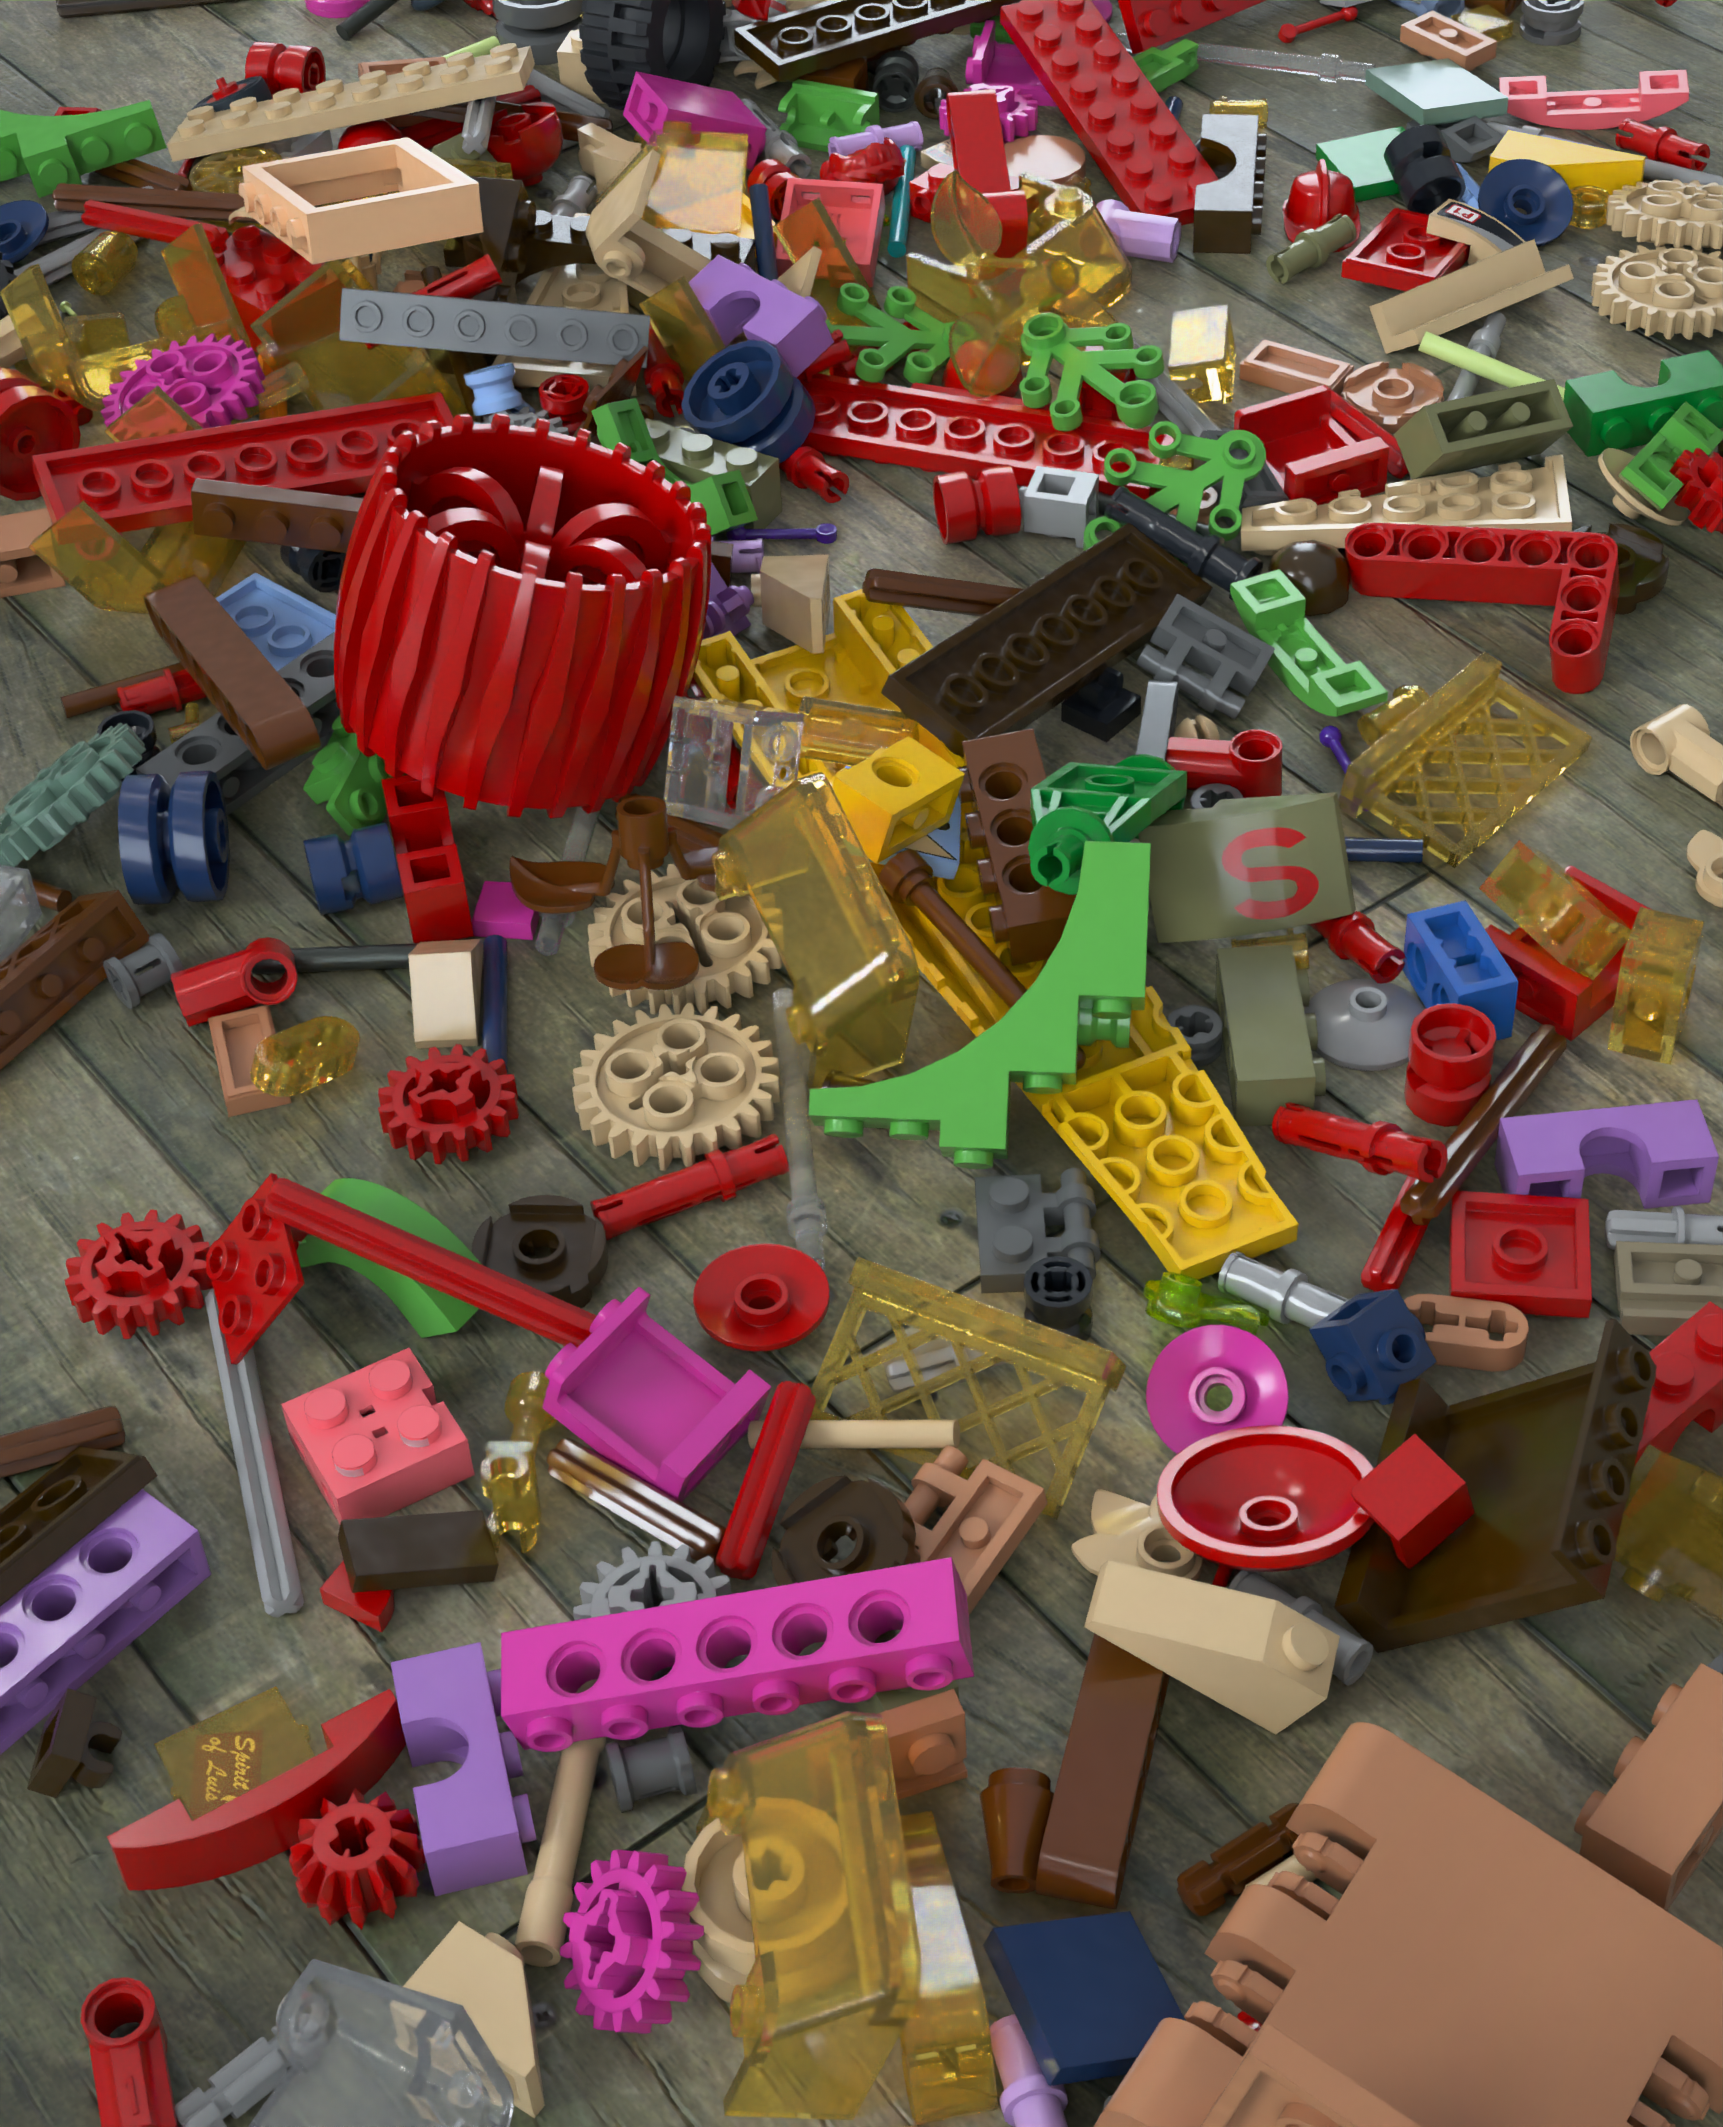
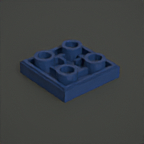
(1082, 1992)

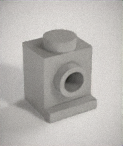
(1060, 503)

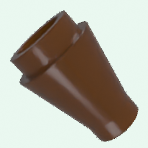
(1015, 1822)

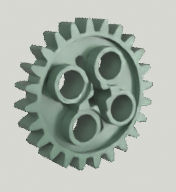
(67, 793)

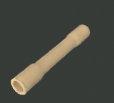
(550, 1892)

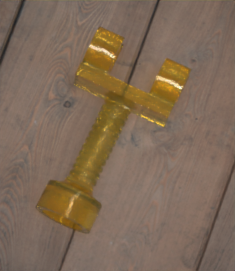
(510, 1467)

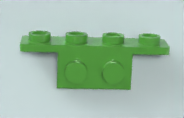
(348, 782)

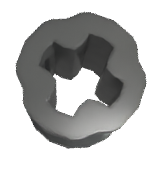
(122, 972)
(651, 1768)

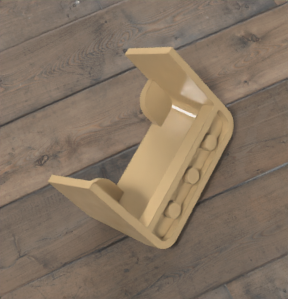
(650, 258)

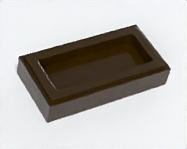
(417, 1551)

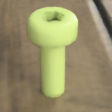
(66, 307)

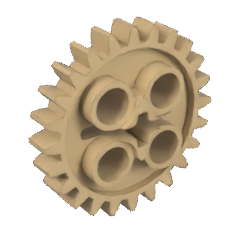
(1669, 213)
(1662, 290)
(726, 933)
(676, 1085)

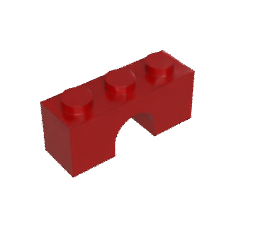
(427, 862)
(1686, 1380)

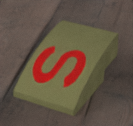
(1248, 867)

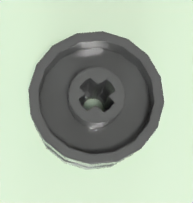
(537, 24)

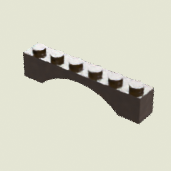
(563, 242)

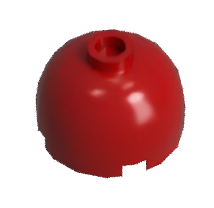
(527, 140)

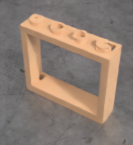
(432, 202)

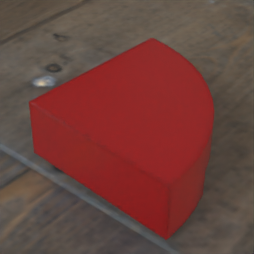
(369, 1608)

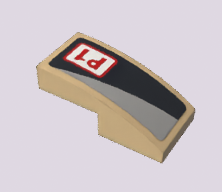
(1473, 227)

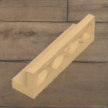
(1464, 296)

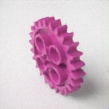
(205, 378)

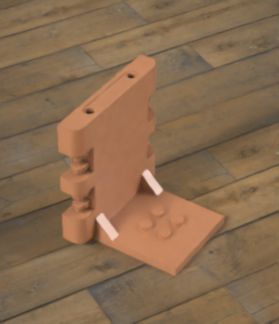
(1449, 1983)

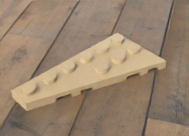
(571, 287)
(1504, 500)

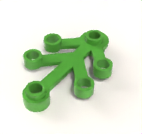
(891, 335)
(1049, 338)
(1186, 487)

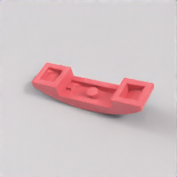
(1595, 109)

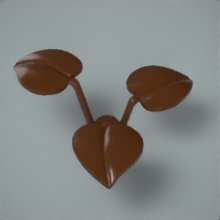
(572, 887)

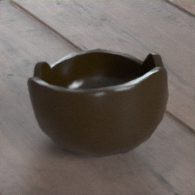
(1316, 572)

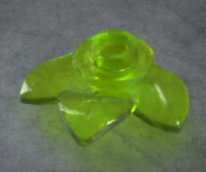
(1181, 1303)

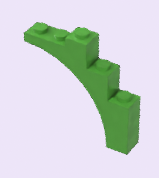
(71, 145)
(1036, 1042)

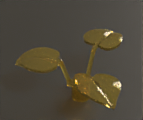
(970, 228)

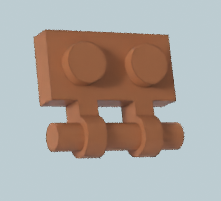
(983, 1518)

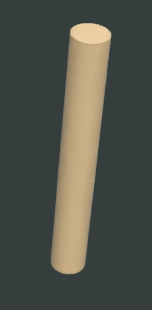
(872, 1434)

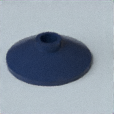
(1532, 188)
(21, 228)

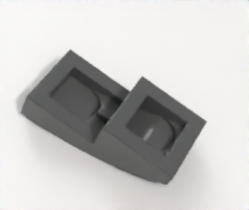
(1467, 139)

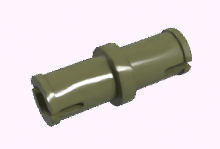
(1311, 248)

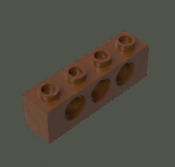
(999, 787)

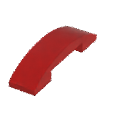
(176, 1852)

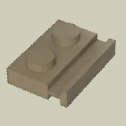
(1665, 1284)

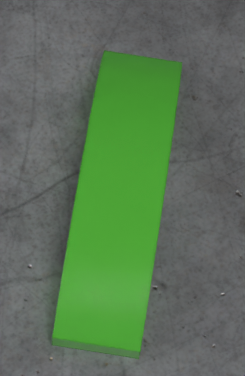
(1650, 468)
(1302, 657)

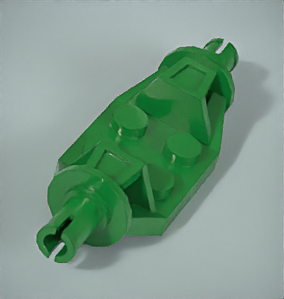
(1096, 805)

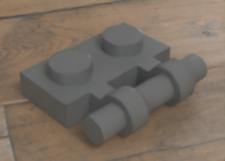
(1210, 645)
(1013, 1223)

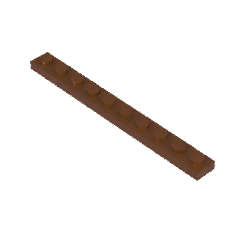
(306, 518)

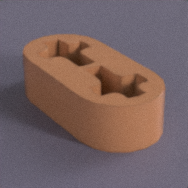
(1463, 1331)

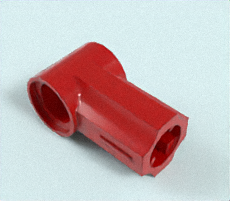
(1246, 762)
(229, 985)
(132, 2069)

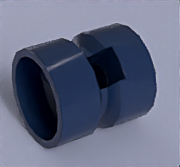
(353, 869)

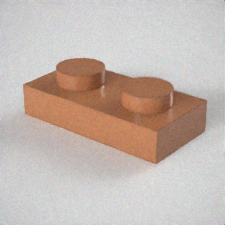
(1445, 38)

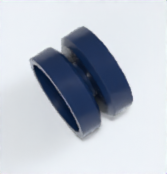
(750, 400)
(173, 837)

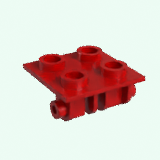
(253, 1272)

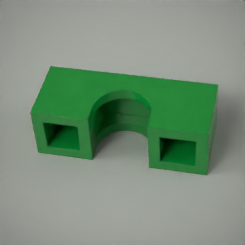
(1626, 416)

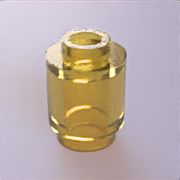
(105, 262)

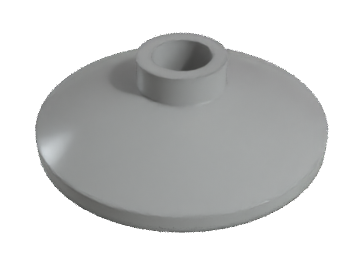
(1364, 1023)

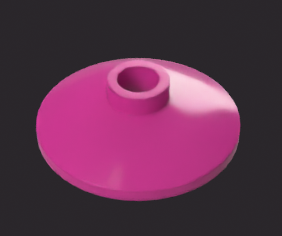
(1207, 1359)

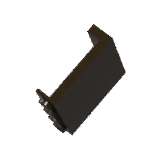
(1546, 1491)

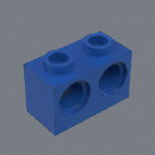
(1457, 962)

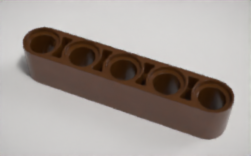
(1102, 1778)

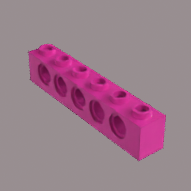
(699, 1637)

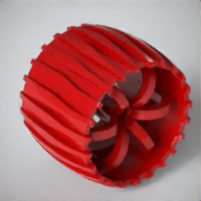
(519, 614)

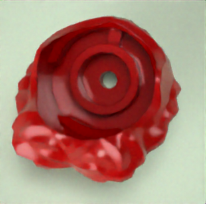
(873, 164)

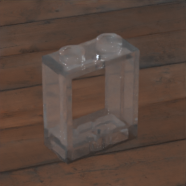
(702, 753)

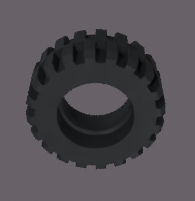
(649, 37)

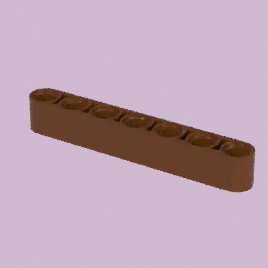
(232, 672)

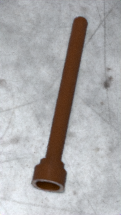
(910, 881)

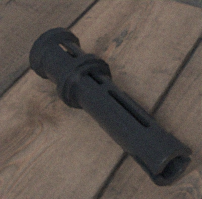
(1203, 554)

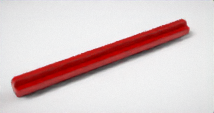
(427, 1263)

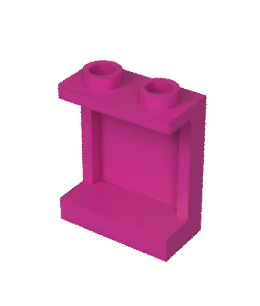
(1003, 65)
(708, 108)
(650, 1399)

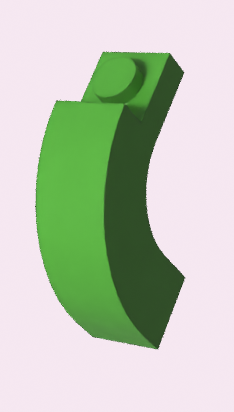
(722, 495)
(424, 1307)

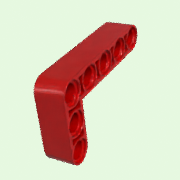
(982, 162)
(1502, 566)

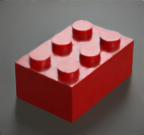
(260, 273)

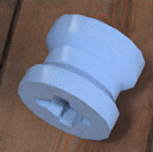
(493, 389)

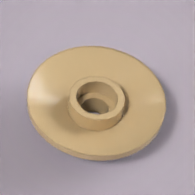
(1627, 500)

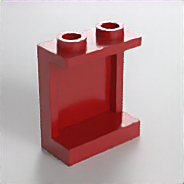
(1311, 450)
(1553, 991)

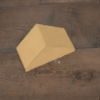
(446, 992)

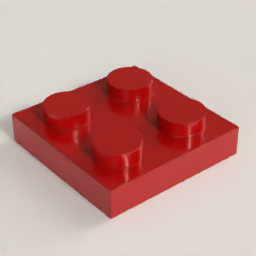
(1521, 1252)

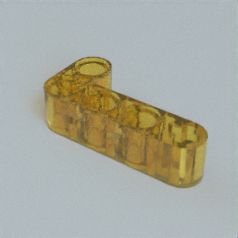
(948, 2033)

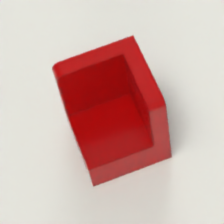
(1414, 1499)

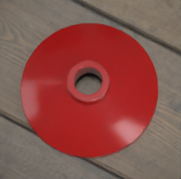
(761, 1297)

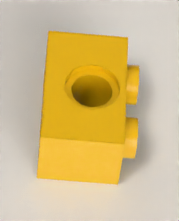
(897, 796)

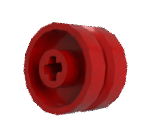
(29, 426)

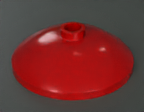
(1264, 1498)

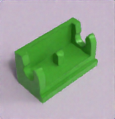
(826, 111)

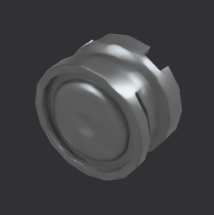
(1551, 21)

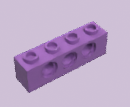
(92, 1607)

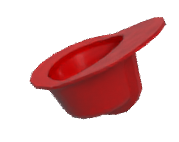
(1317, 199)

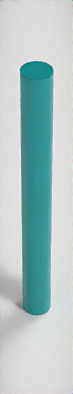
(901, 206)

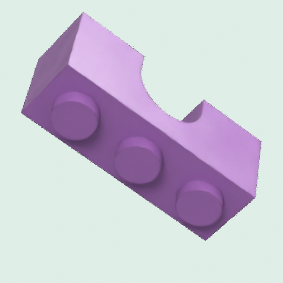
(762, 309)
(1653, 1146)
(469, 1820)

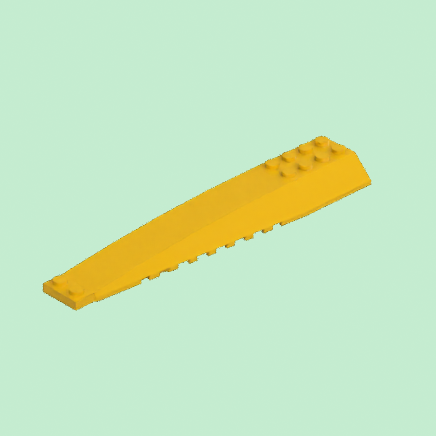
(1137, 1113)

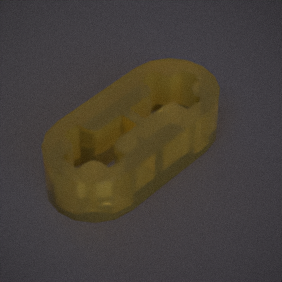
(304, 1056)

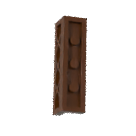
(62, 966)

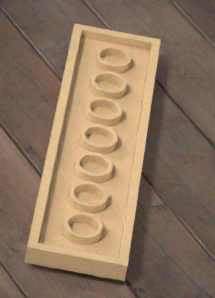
(343, 105)

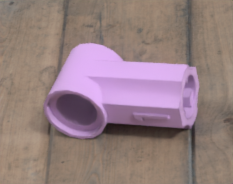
(1141, 233)

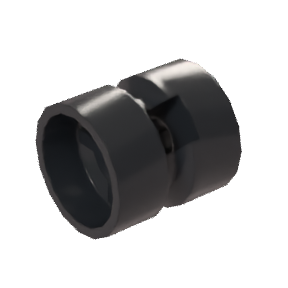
(1424, 169)

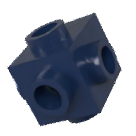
(1372, 1346)

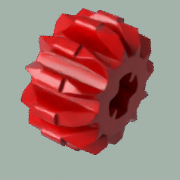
(357, 1858)

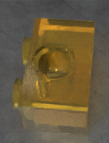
(1556, 910)
(1655, 985)

